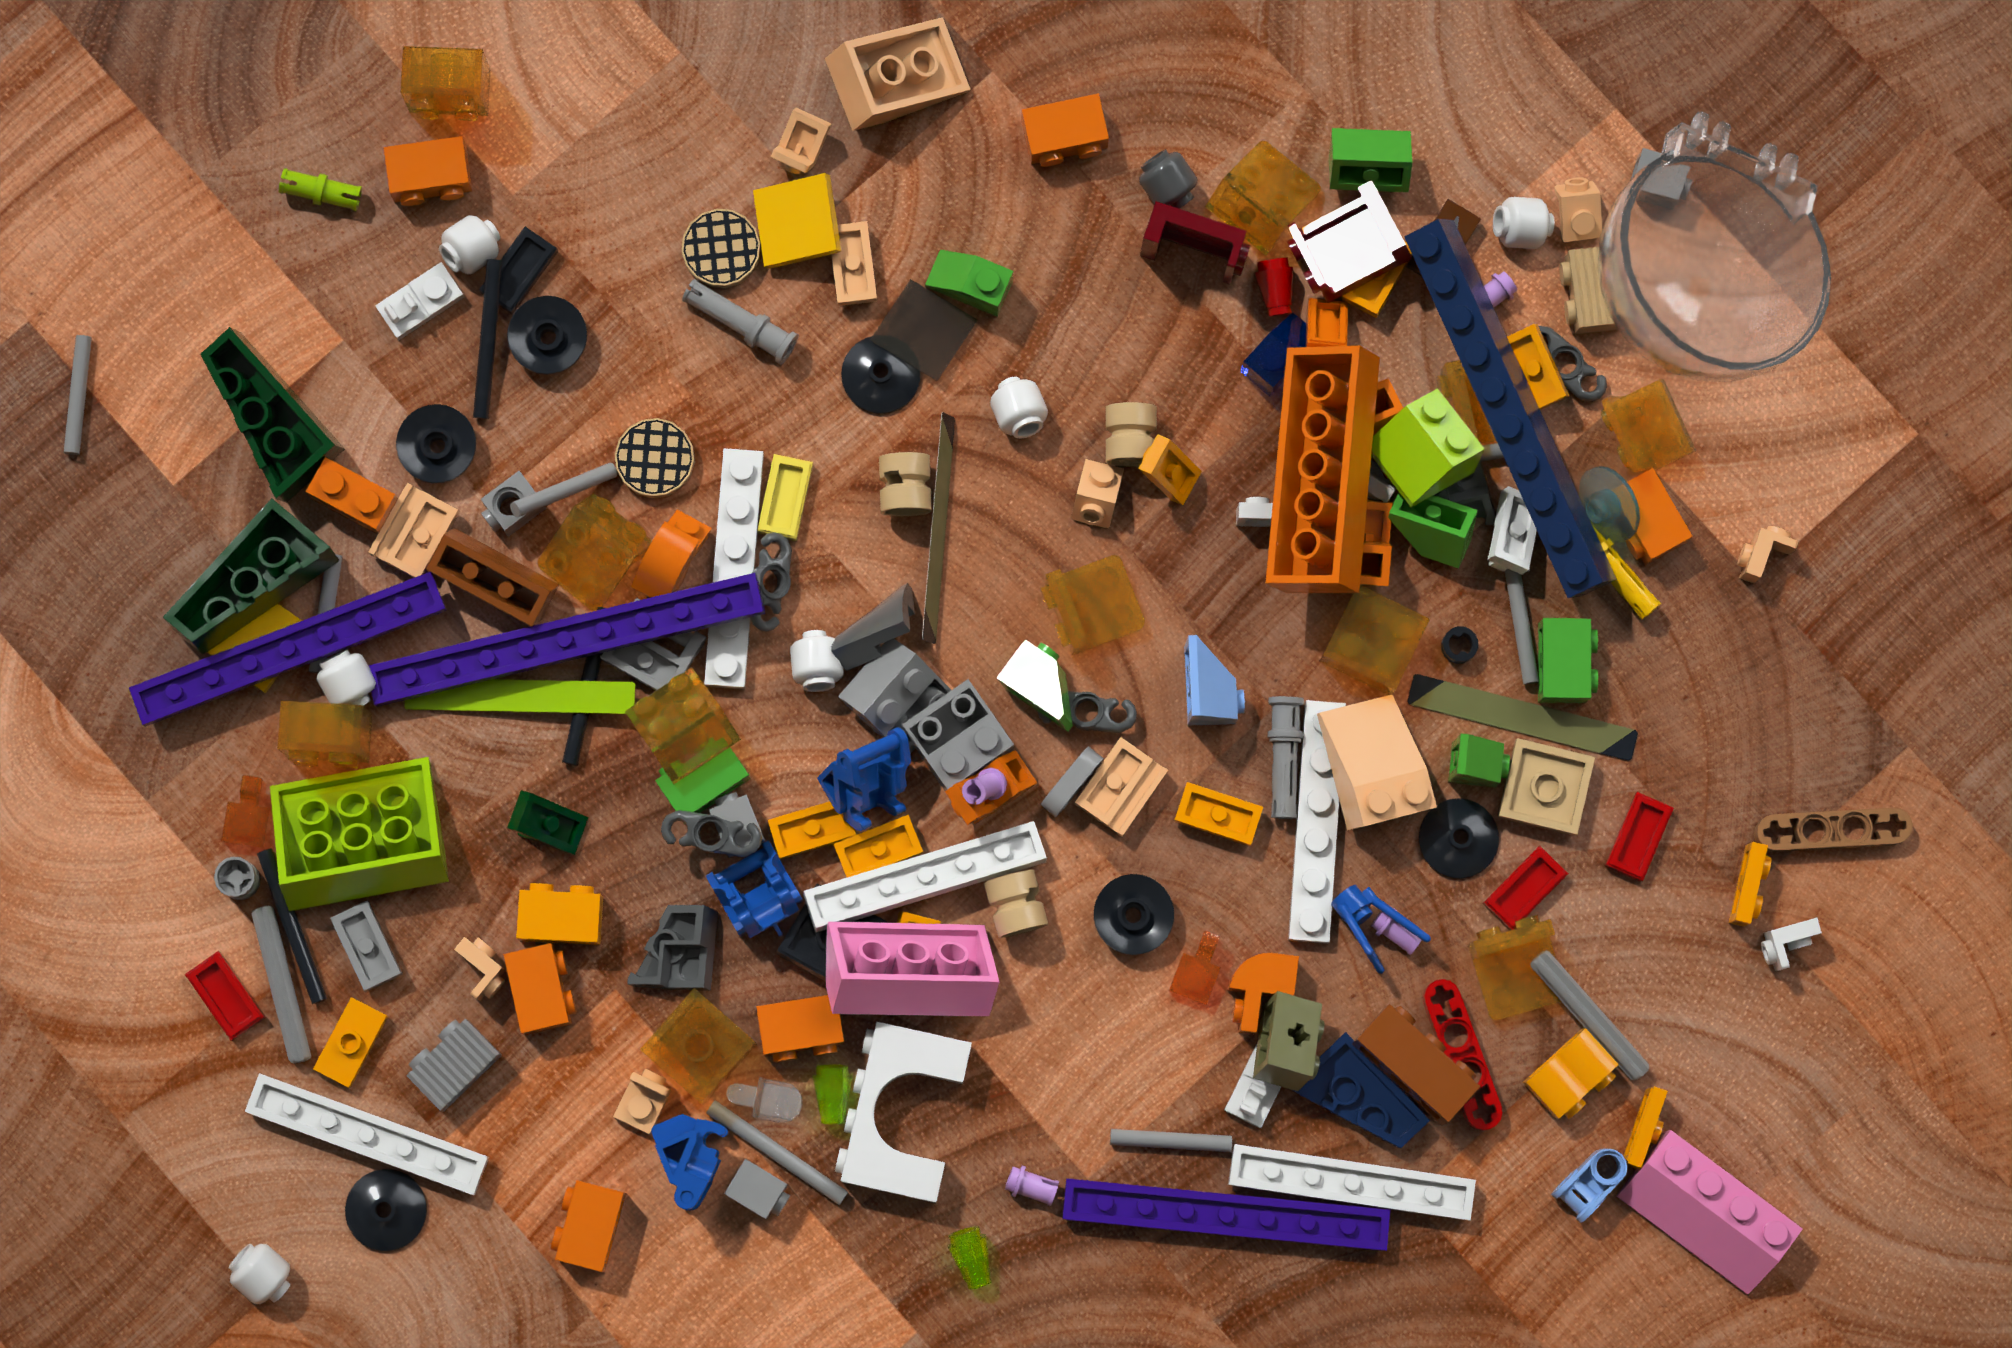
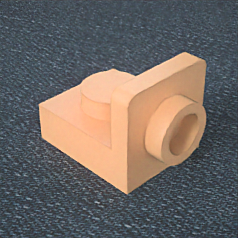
(643, 1101)

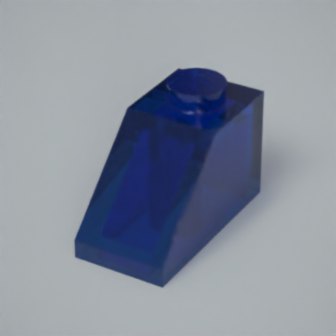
(1268, 360)

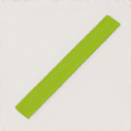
(532, 697)

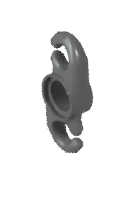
(1573, 380)
(781, 568)
(1103, 720)
(696, 821)

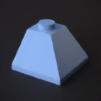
(1209, 687)

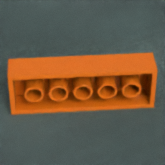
(1322, 470)

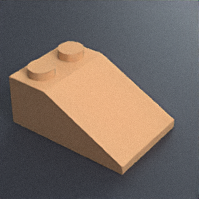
(896, 73)
(1375, 762)

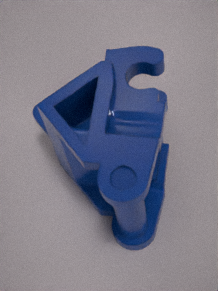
(868, 778)
(763, 905)
(687, 1158)

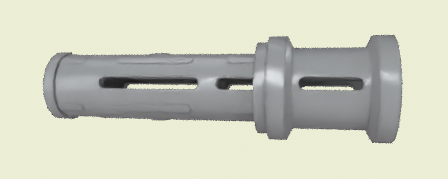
(756, 329)
(1285, 739)

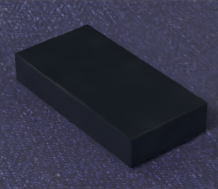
(522, 268)

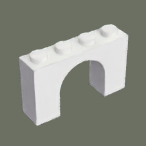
(894, 1054)

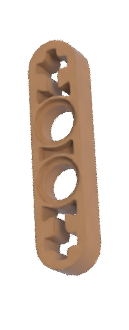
(1833, 834)

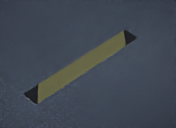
(938, 528)
(1522, 717)

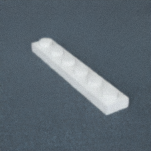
(733, 558)
(1314, 834)
(925, 876)
(367, 1134)
(1352, 1182)

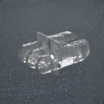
(770, 1100)

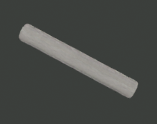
(281, 984)
(1589, 1015)

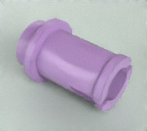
(1500, 288)
(988, 785)
(1395, 932)
(1031, 1185)

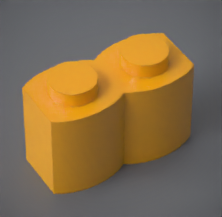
(1571, 1074)

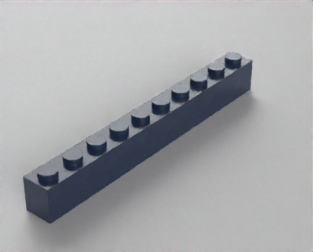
(1510, 408)

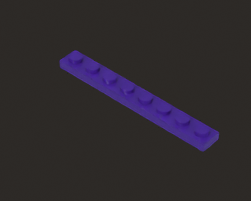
(287, 649)
(1226, 1214)

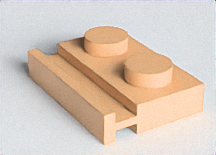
(413, 531)
(1121, 786)

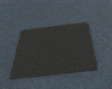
(923, 330)

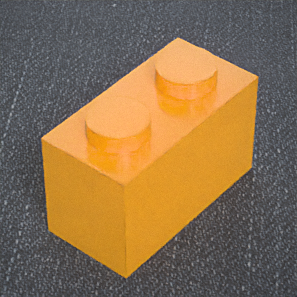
(559, 916)

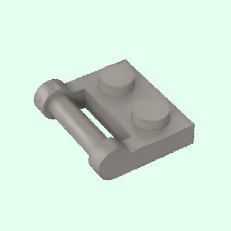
(654, 664)

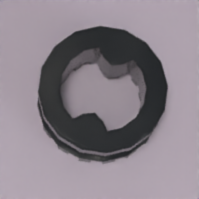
(1457, 632)

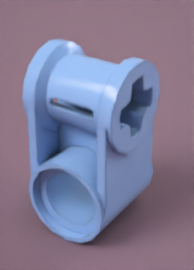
(1590, 1184)

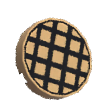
(721, 248)
(654, 458)

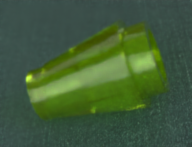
(832, 1092)
(971, 1256)

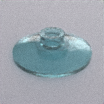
(1609, 503)

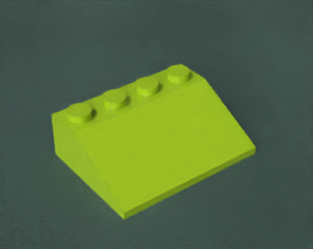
(358, 834)

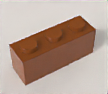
(492, 576)
(1417, 1063)

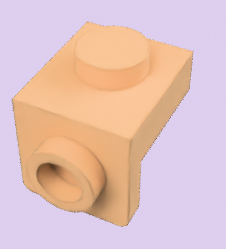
(801, 142)
(1579, 210)
(1097, 493)
(1754, 556)
(481, 956)

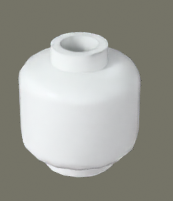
(1523, 222)
(469, 244)
(1019, 407)
(814, 662)
(346, 679)
(260, 1273)

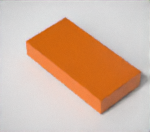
(1326, 323)

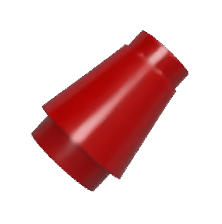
(1276, 284)

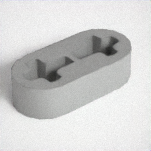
(1072, 781)

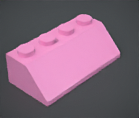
(909, 969)
(1709, 1212)

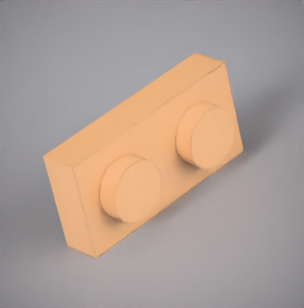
(854, 266)

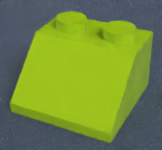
(1426, 448)

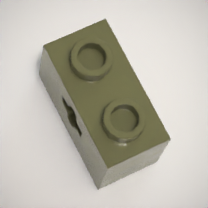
(1288, 1041)

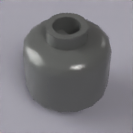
(1168, 179)

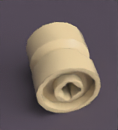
(1130, 432)
(905, 484)
(1016, 903)

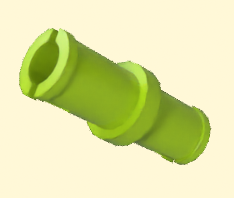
(320, 189)

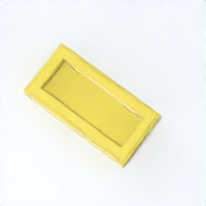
(785, 496)

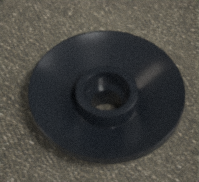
(542, 316)
(876, 393)
(425, 427)
(1444, 853)
(1138, 893)
(406, 1215)

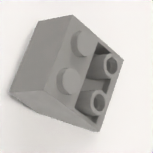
(893, 689)
(957, 735)

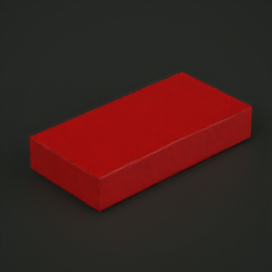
(1639, 836)
(1525, 888)
(225, 996)

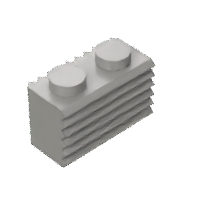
(453, 1064)

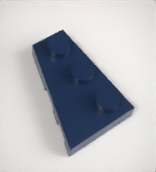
(1363, 1094)

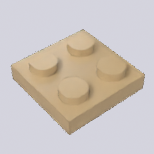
(1546, 787)

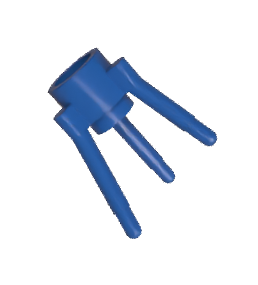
(1354, 910)

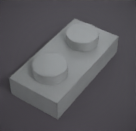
(366, 946)

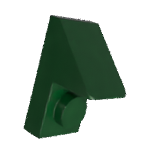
(547, 822)

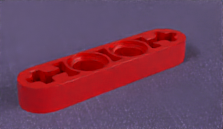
(1468, 1052)

